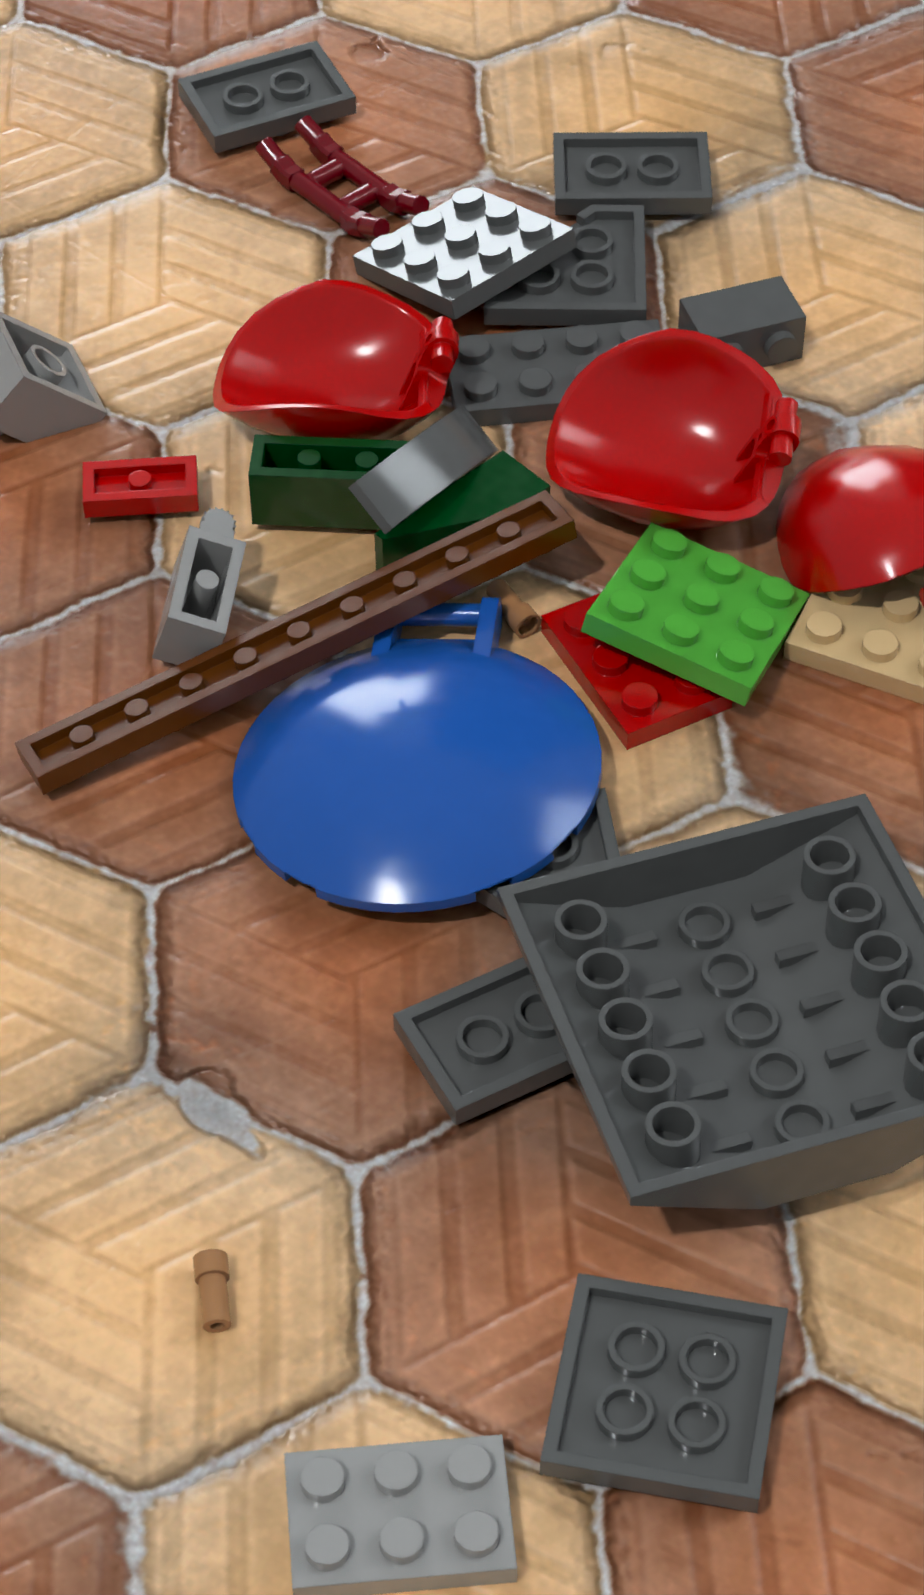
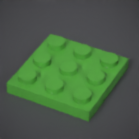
(696, 613)

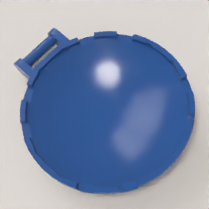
(418, 769)

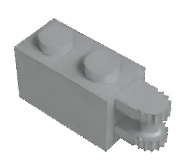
(200, 589)

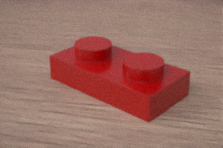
(140, 486)

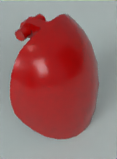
(336, 364)
(673, 432)
(854, 519)

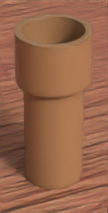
(518, 614)
(212, 1275)

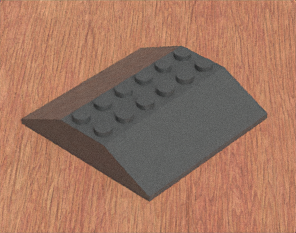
(740, 1006)

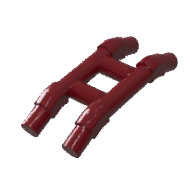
(335, 166)

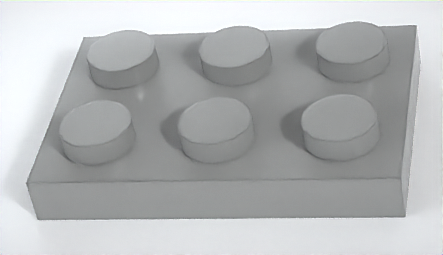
(400, 1517)

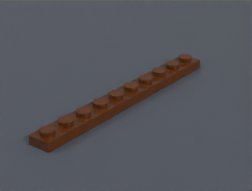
(294, 641)

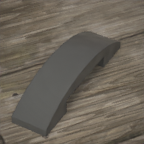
(423, 468)

